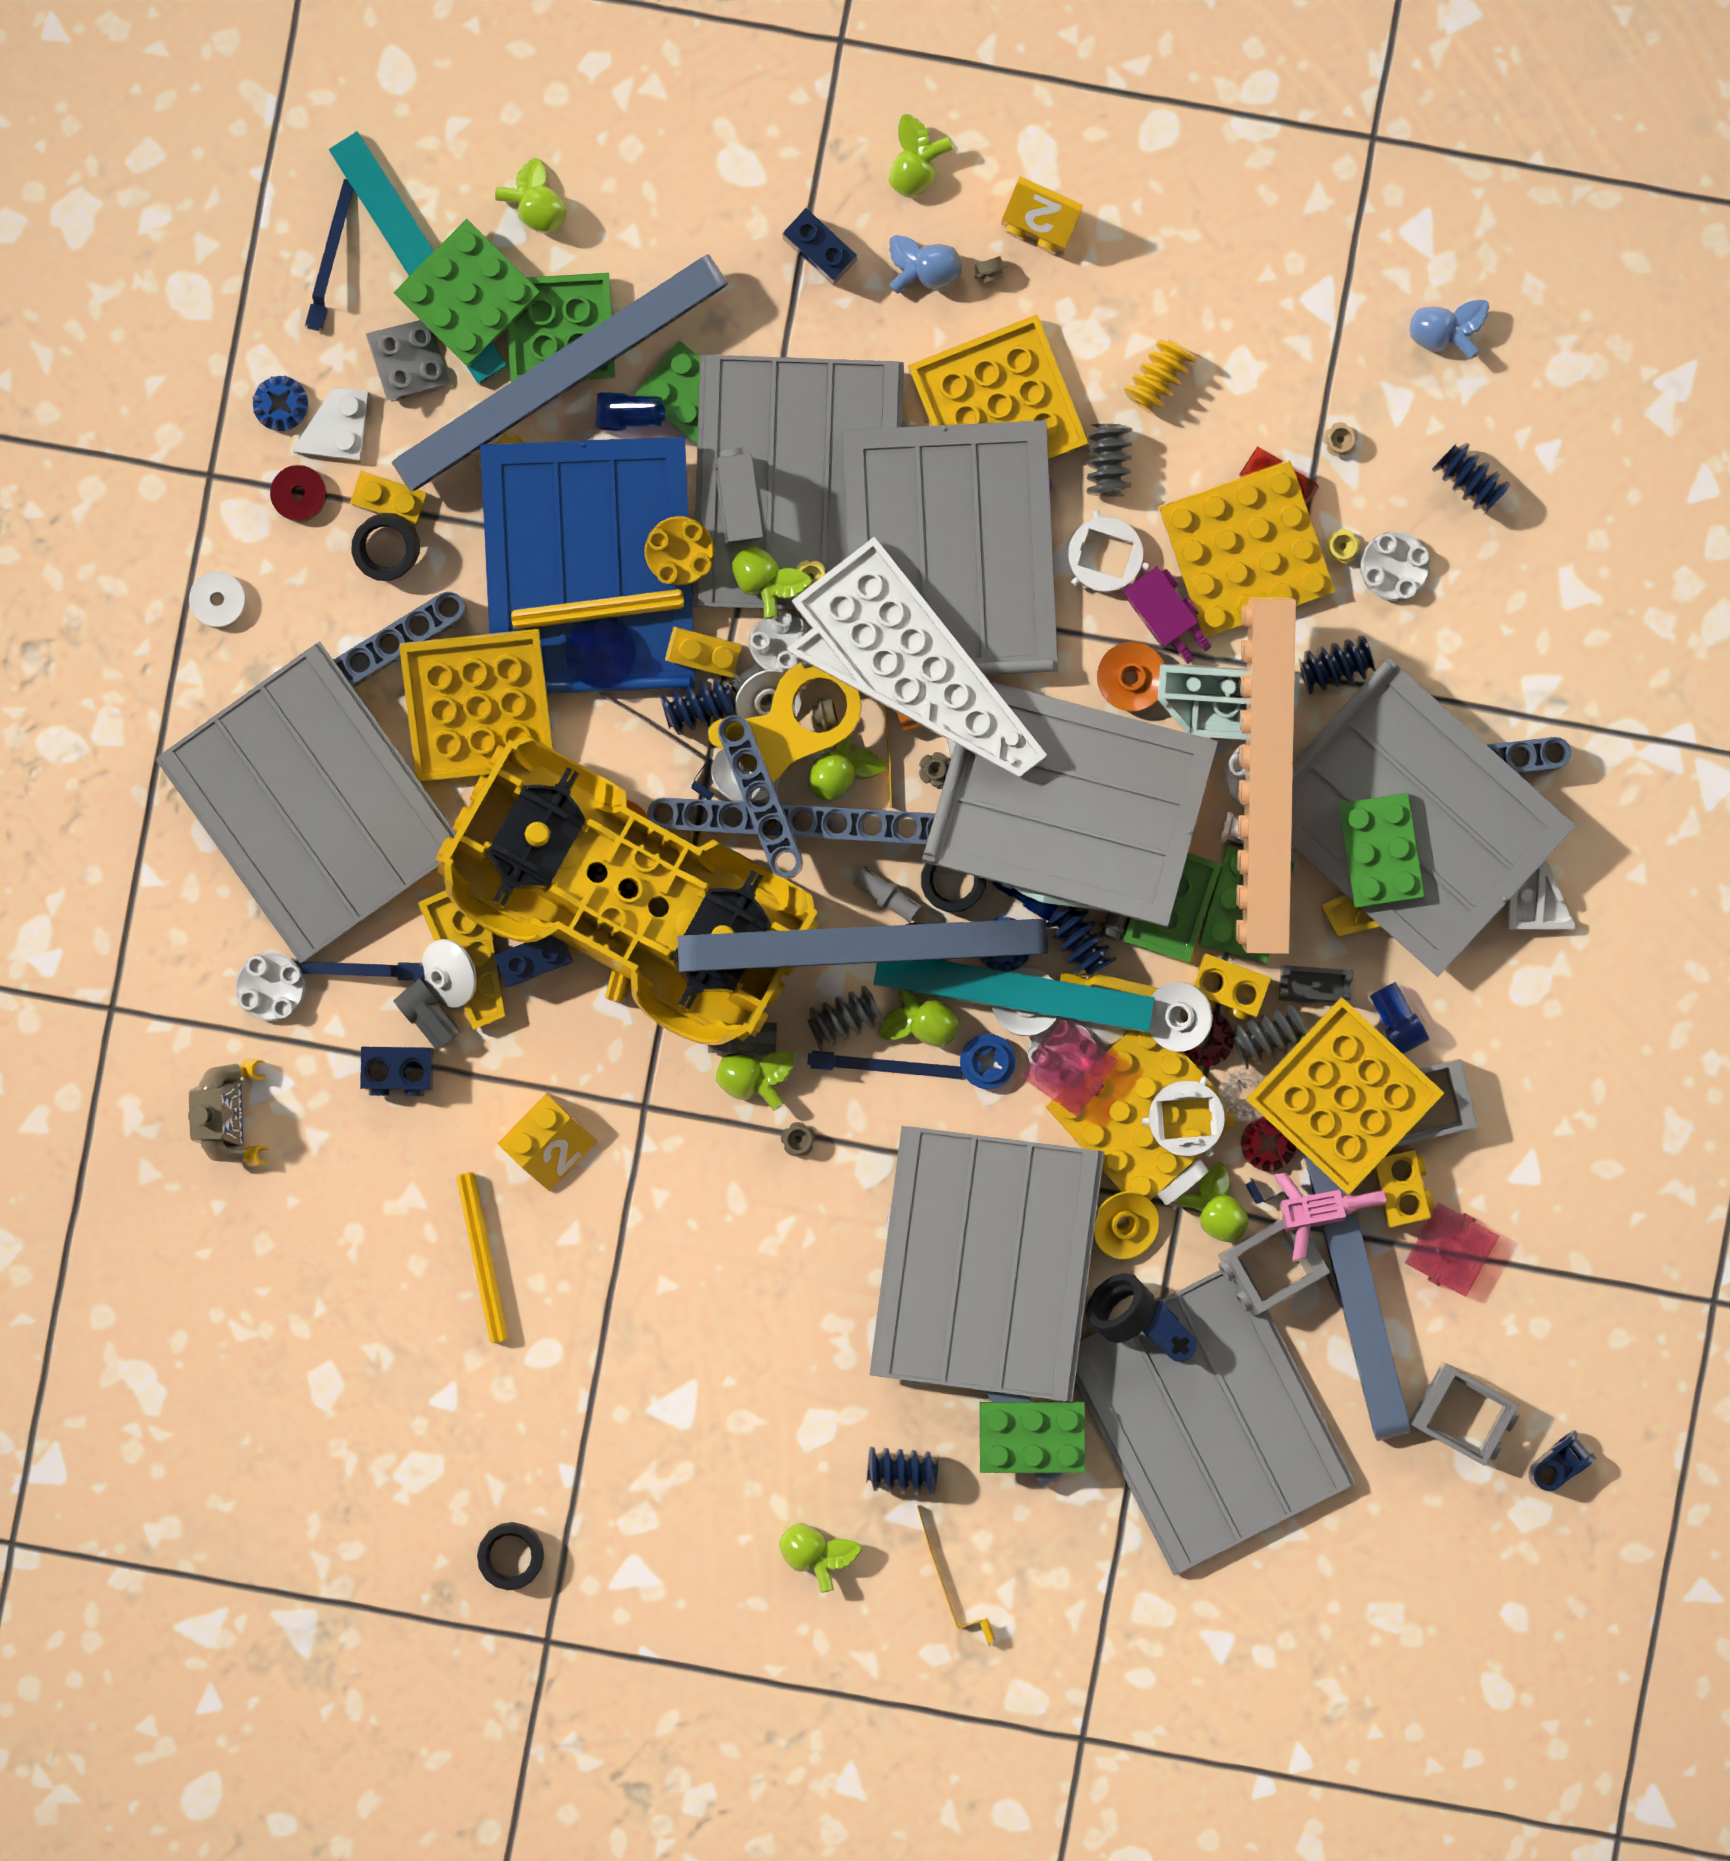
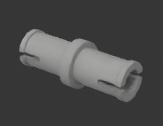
(887, 894)

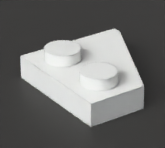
(337, 426)
(1538, 904)

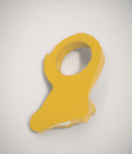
(780, 733)

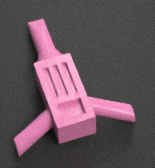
(1319, 1209)

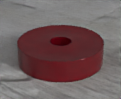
(287, 481)

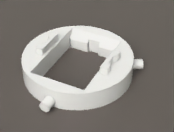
(1114, 528)
(1189, 1145)

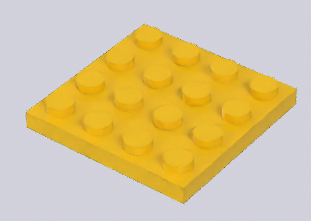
(1001, 379)
(1245, 543)
(471, 698)
(1344, 1096)
(1115, 1116)

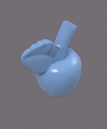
(933, 264)
(1438, 327)

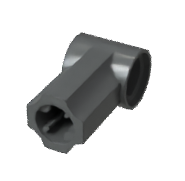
(423, 1009)
(762, 1043)

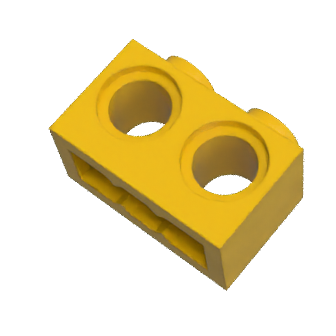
(1232, 978)
(1396, 1189)

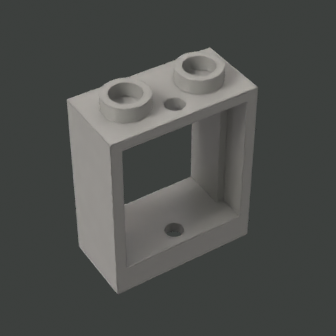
(737, 496)
(1461, 1101)
(1247, 1295)
(1431, 1399)

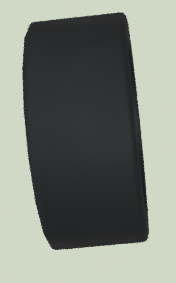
(360, 554)
(943, 903)
(1108, 1295)
(484, 1561)

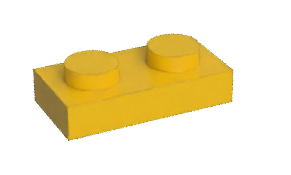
(388, 496)
(703, 652)

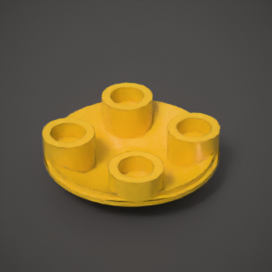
(679, 550)

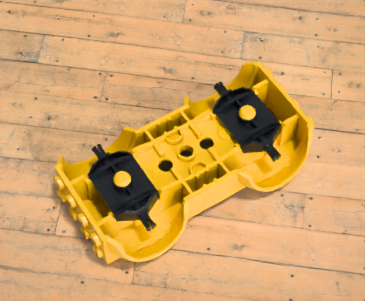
(524, 877)

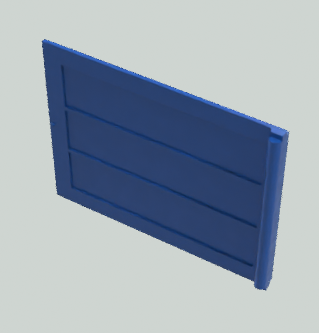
(573, 529)

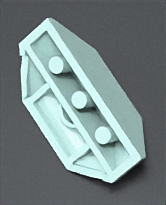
(1206, 698)

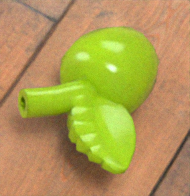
(912, 169)
(538, 204)
(759, 573)
(835, 772)
(930, 1022)
(744, 1075)
(1221, 1214)
(807, 1549)

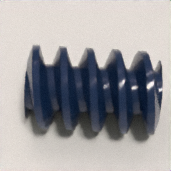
(1471, 477)
(1336, 664)
(698, 706)
(1080, 940)
(902, 1471)

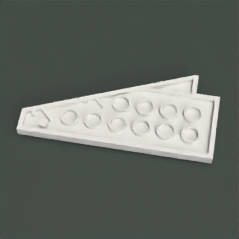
(894, 648)

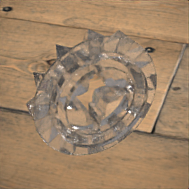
(1230, 1091)

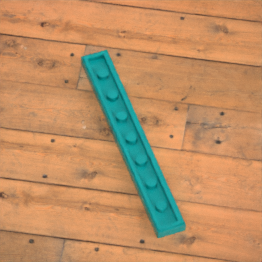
(396, 224)
(1018, 992)

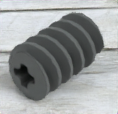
(1108, 460)
(843, 1017)
(1269, 1035)

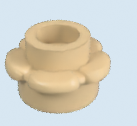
(1349, 435)

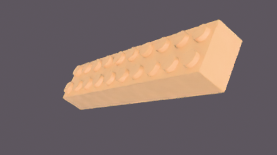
(1268, 774)

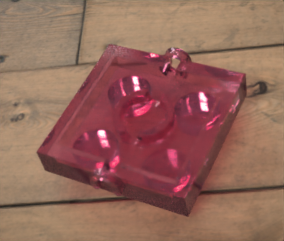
(1069, 1068)
(1451, 1249)

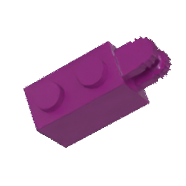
(1165, 612)

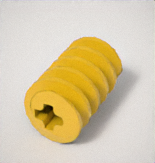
(1158, 375)

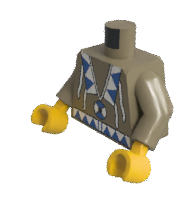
(217, 1113)

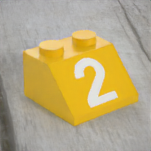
(1041, 216)
(547, 1142)

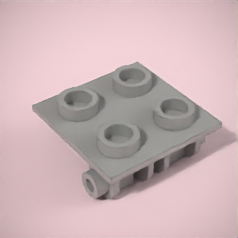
(407, 359)

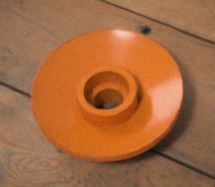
(1125, 658)

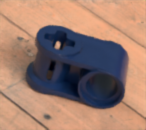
(1165, 1327)
(1562, 1461)

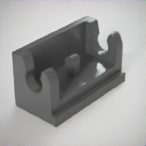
(1314, 984)

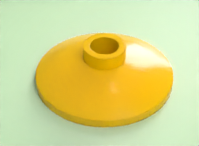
(1137, 1231)

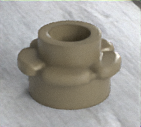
(990, 269)
(825, 713)
(926, 773)
(788, 1138)

